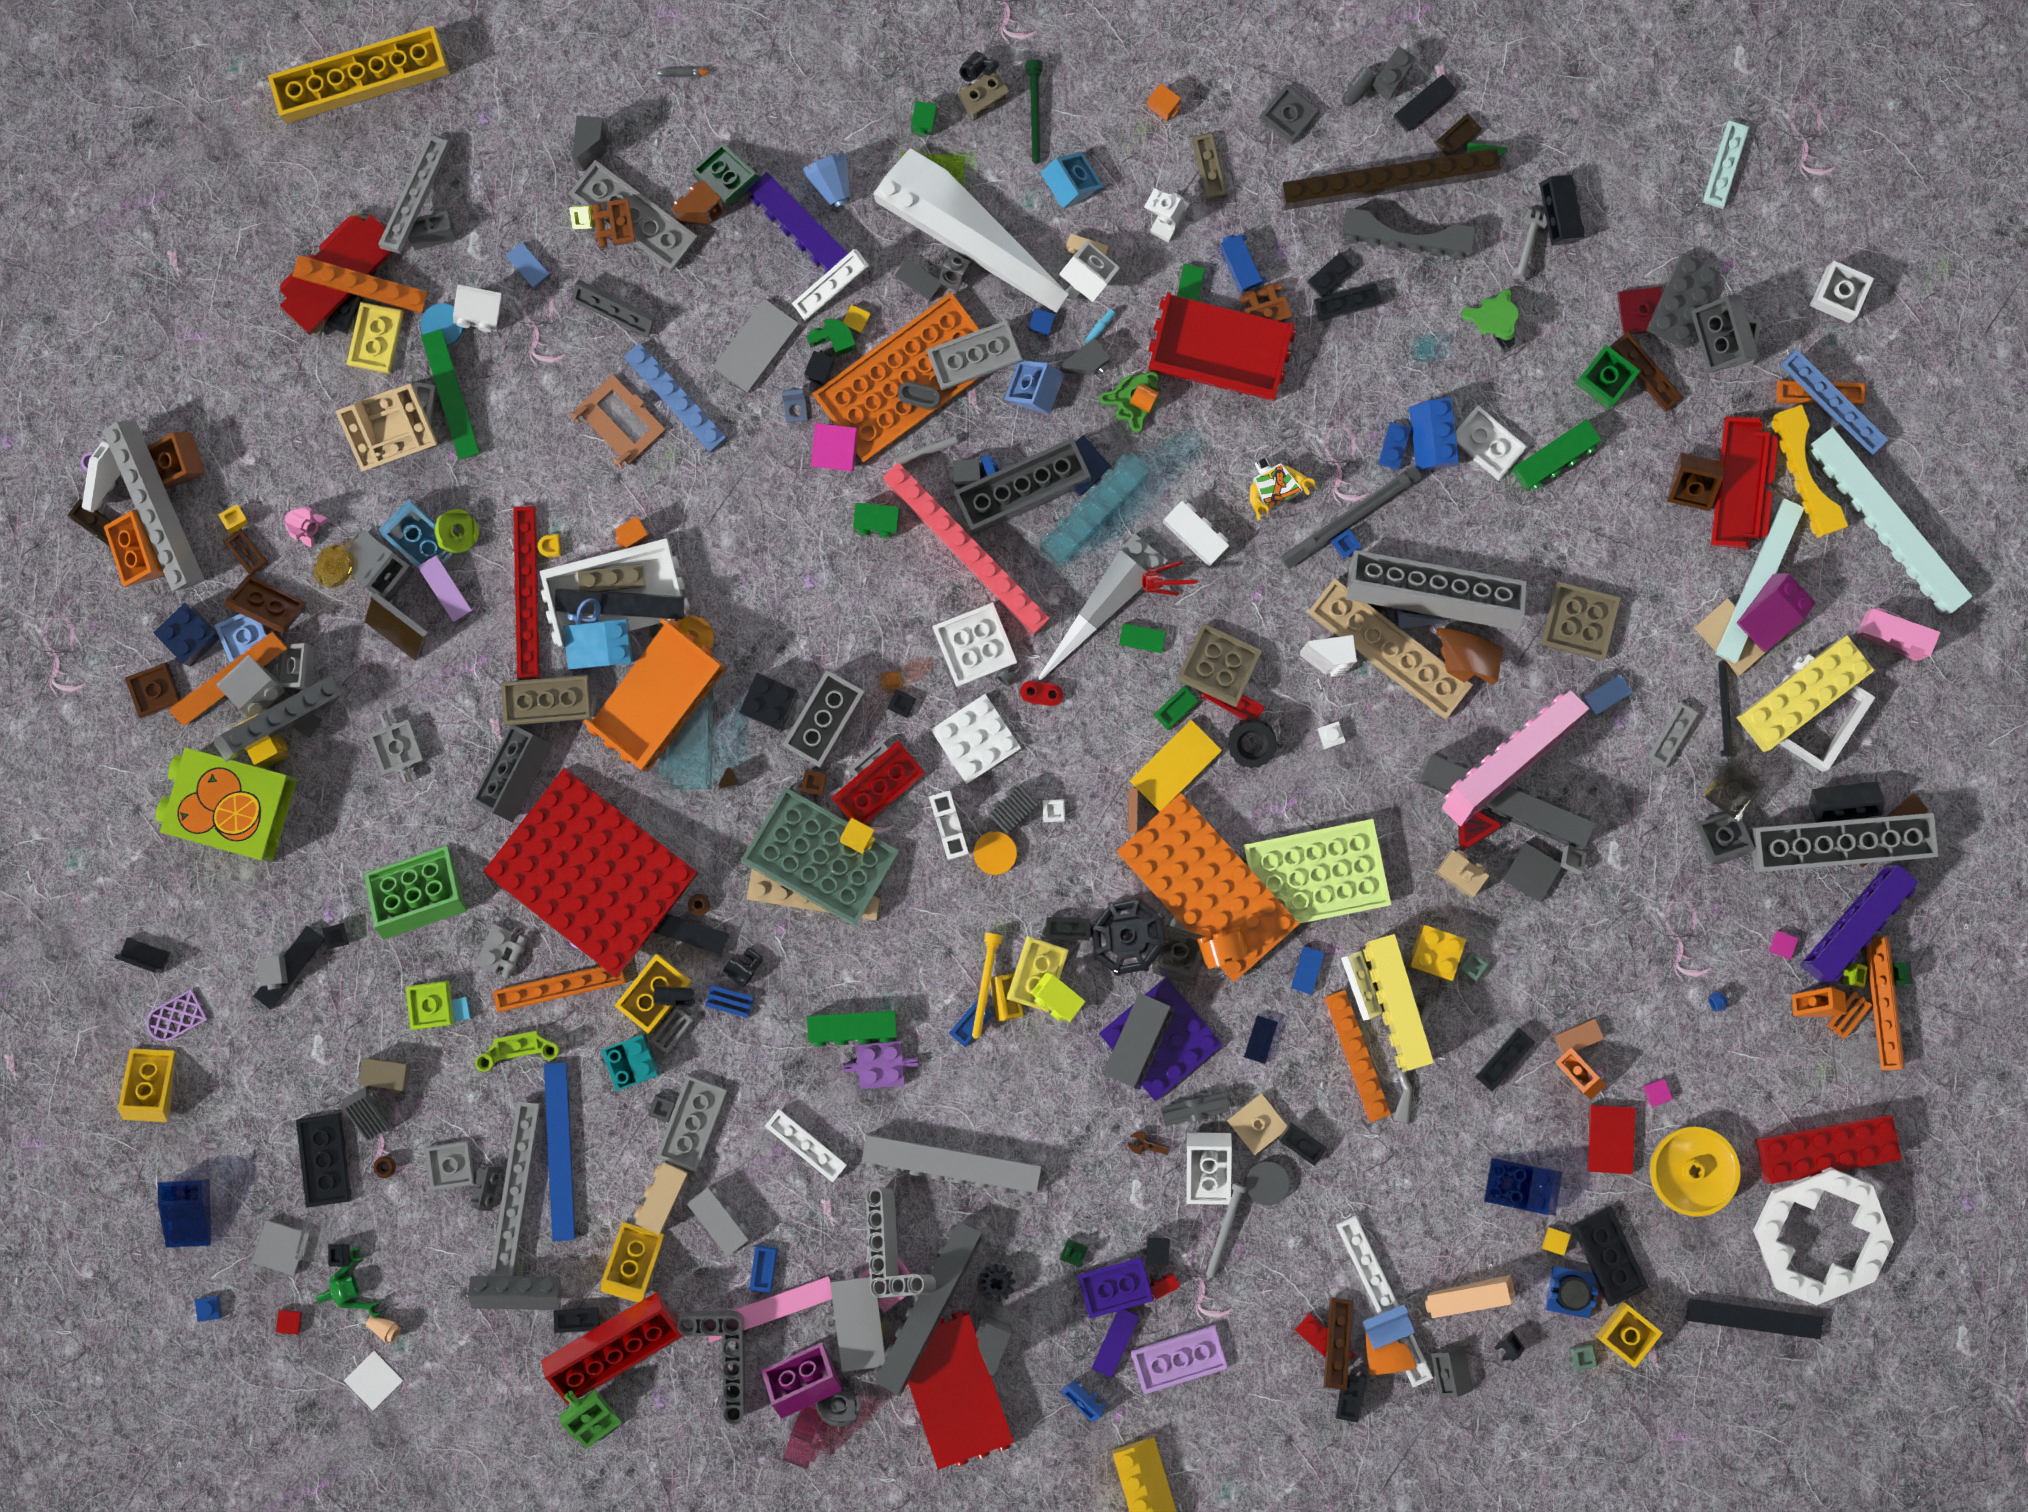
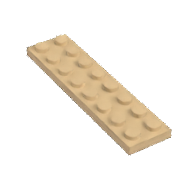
(1390, 649)

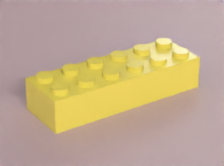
(1805, 693)
(1398, 1003)

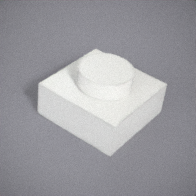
(1331, 735)

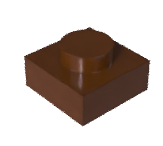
(813, 782)

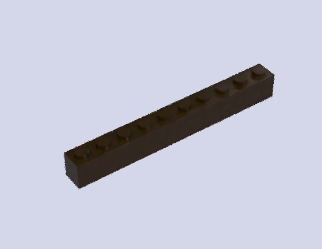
(1390, 179)

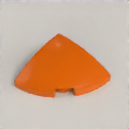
(1389, 1358)

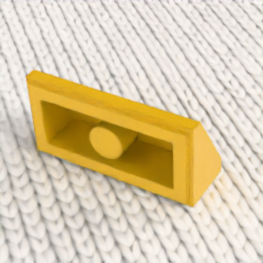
(1004, 1008)

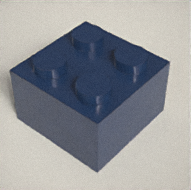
(187, 634)

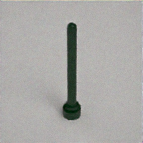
(1034, 70)

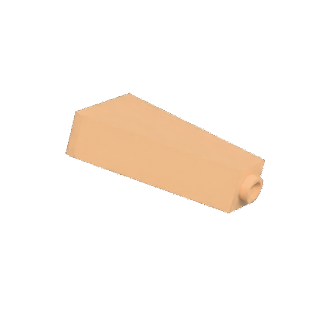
(1471, 1297)

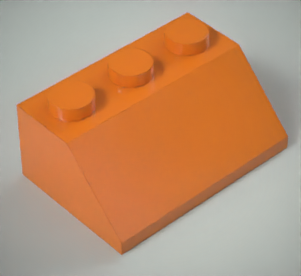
(132, 550)

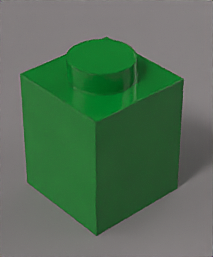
(923, 118)

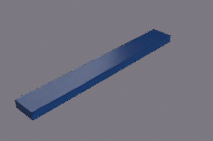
(559, 1151)

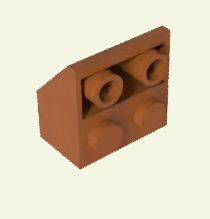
(699, 206)

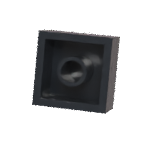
(768, 702)

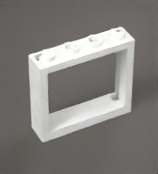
(1825, 762)

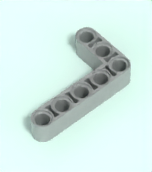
(888, 1251)

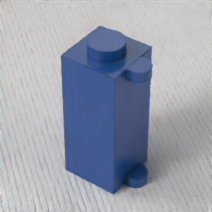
(1241, 263)

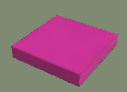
(834, 447)

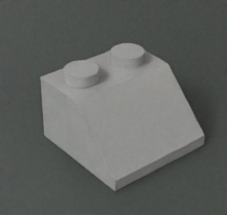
(251, 687)

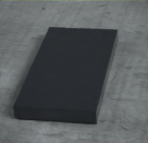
(323, 1160)
(1609, 1256)

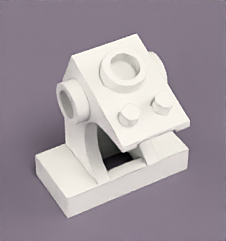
(1170, 211)

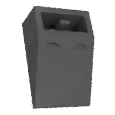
(378, 566)

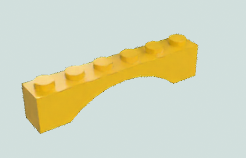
(1824, 514)

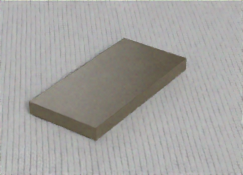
(546, 700)

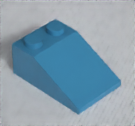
(413, 534)
(598, 644)

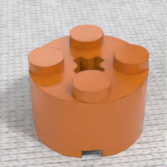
(1223, 947)

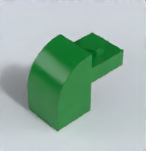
(837, 333)

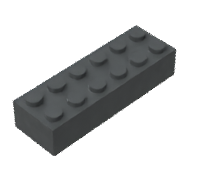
(1022, 486)

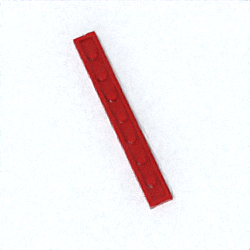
(526, 593)

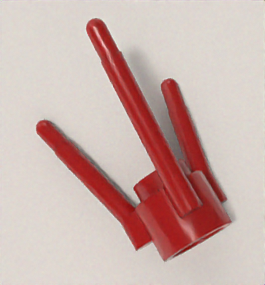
(1153, 582)

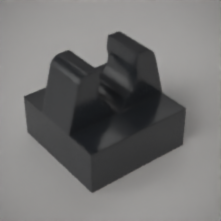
(1511, 1345)

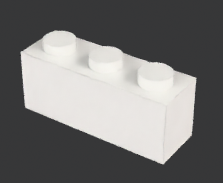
(1196, 533)

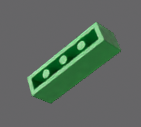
(1555, 455)
(852, 1027)

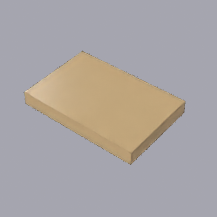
(1713, 629)

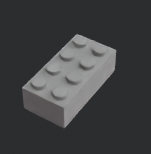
(824, 719)

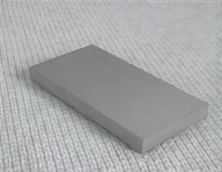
(756, 346)
(974, 355)
(692, 1123)
(857, 1324)

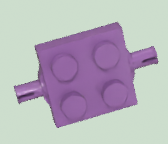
(880, 1065)

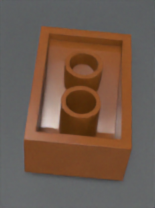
(176, 458)

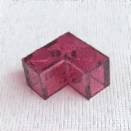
(805, 1438)

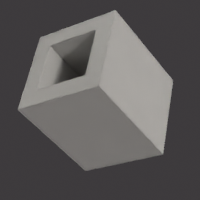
(272, 972)

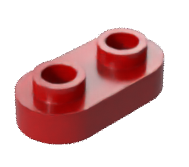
(1041, 693)

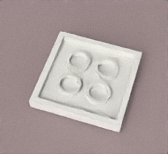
(974, 644)
(975, 739)

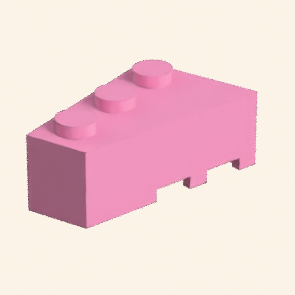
(1898, 634)

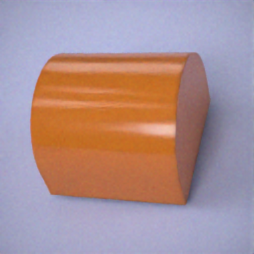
(1144, 397)

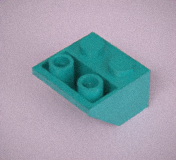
(630, 1062)

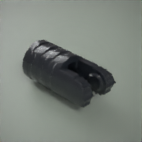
(673, 996)

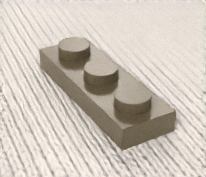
(612, 578)

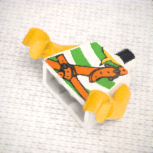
(1276, 486)

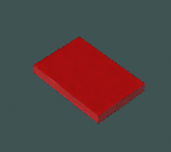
(1611, 1139)

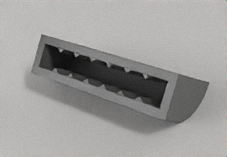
(1139, 1041)

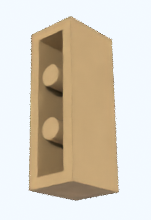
(661, 1197)

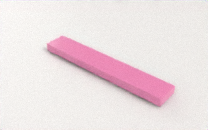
(780, 1305)

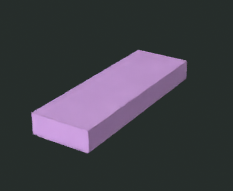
(445, 588)

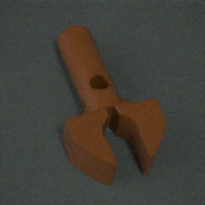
(1149, 1145)

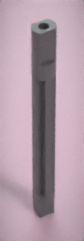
(1350, 517)

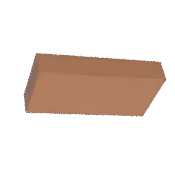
(1132, 810)
(1579, 1036)

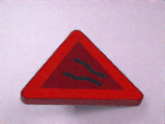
(1476, 829)

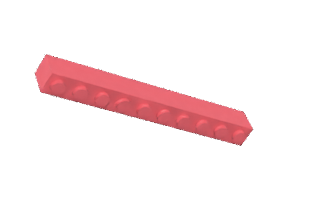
(966, 549)

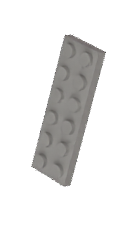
(653, 228)

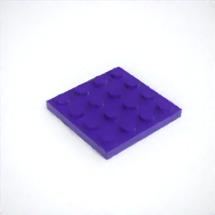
(1183, 1046)

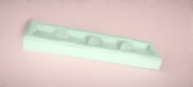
(1725, 164)

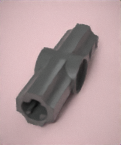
(1195, 1109)

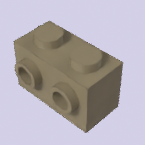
(983, 95)

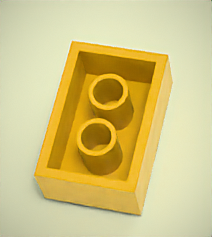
(638, 998)

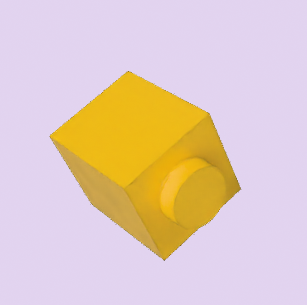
(858, 836)

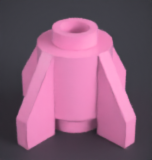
(304, 524)

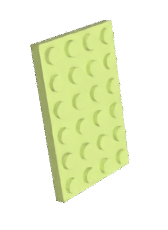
(1323, 871)

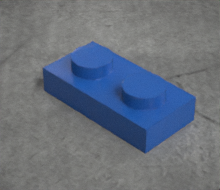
(1394, 446)

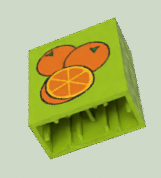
(226, 804)

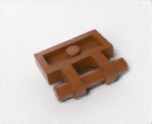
(620, 223)
(1275, 309)

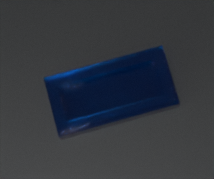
(1260, 1039)

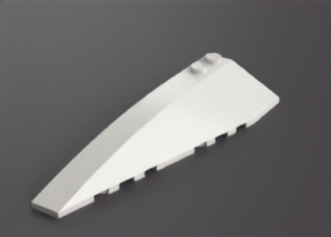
(948, 212)

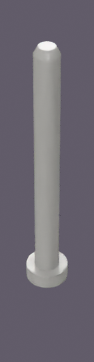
(1238, 1190)

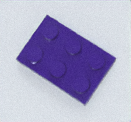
(1115, 1287)

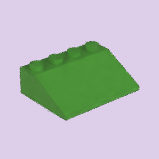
(414, 892)

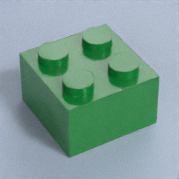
(1607, 377)

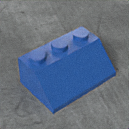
(1434, 434)

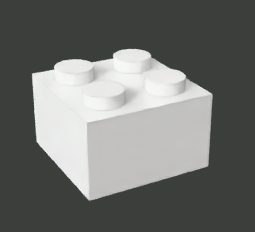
(1841, 291)

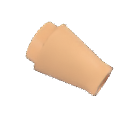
(384, 1328)

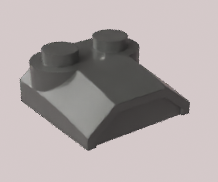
(1724, 838)

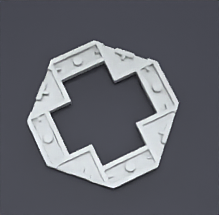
(1838, 1279)

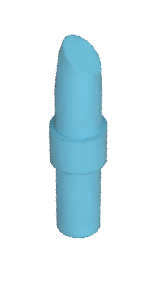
(1101, 325)

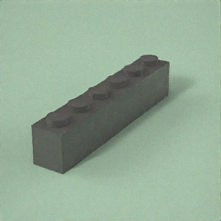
(277, 718)

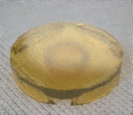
(333, 566)

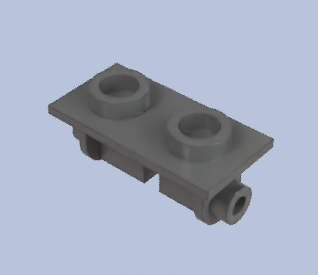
(483, 1197)

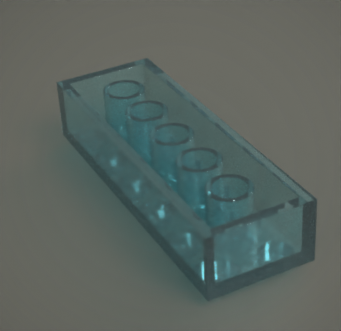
(1094, 510)

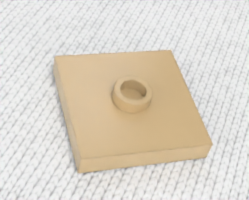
(1257, 1124)

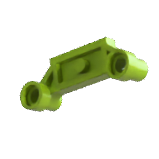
(516, 1046)

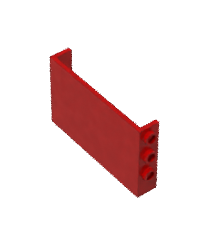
(1220, 347)
(958, 1396)

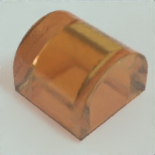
(891, 680)

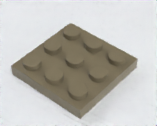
(1580, 621)
(1219, 665)

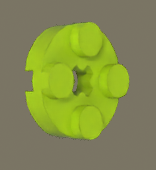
(444, 531)

